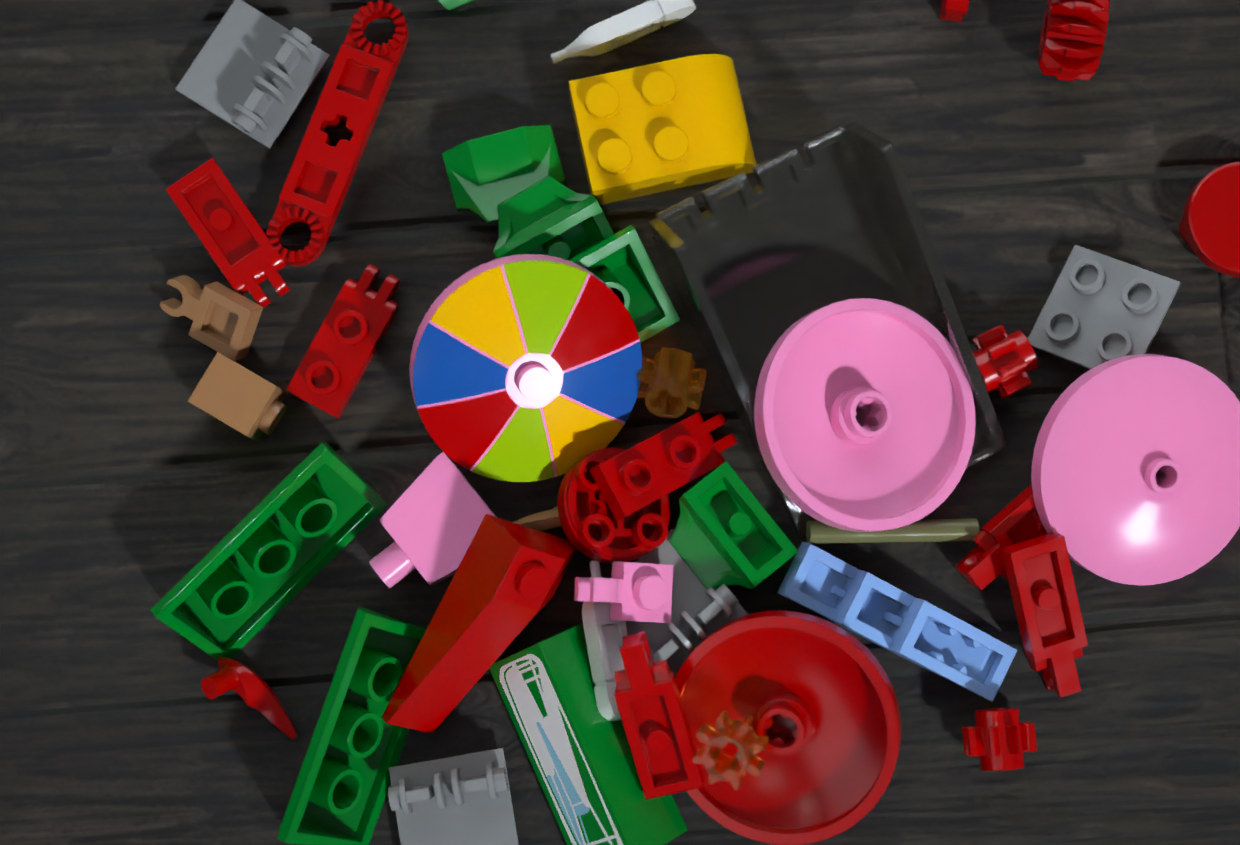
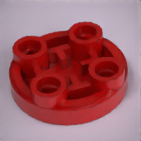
(1213, 219)
(592, 524)

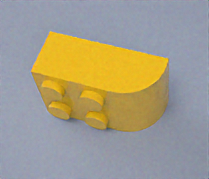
(661, 127)

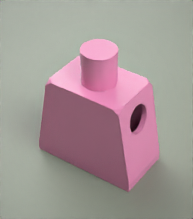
(431, 525)

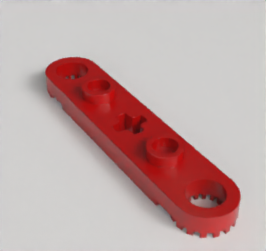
(352, 94)

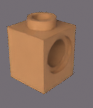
(239, 398)

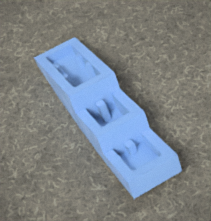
(897, 621)

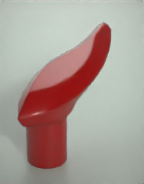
(251, 688)

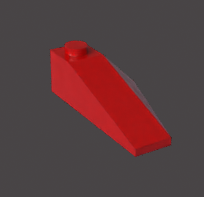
(489, 602)

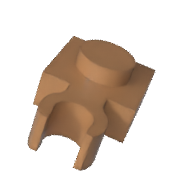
(219, 315)

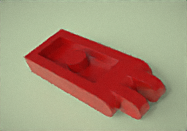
(228, 231)
(346, 342)
(661, 464)

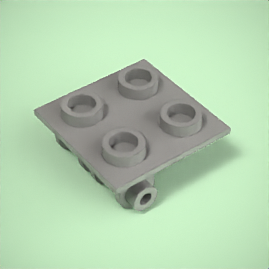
(253, 72)
(1102, 309)
(693, 612)
(454, 801)

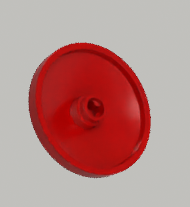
(825, 718)

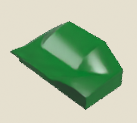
(500, 166)
(550, 222)
(728, 533)

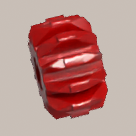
(1073, 38)

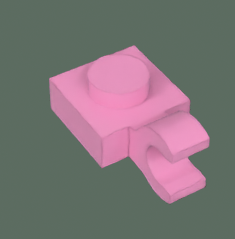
(634, 591)

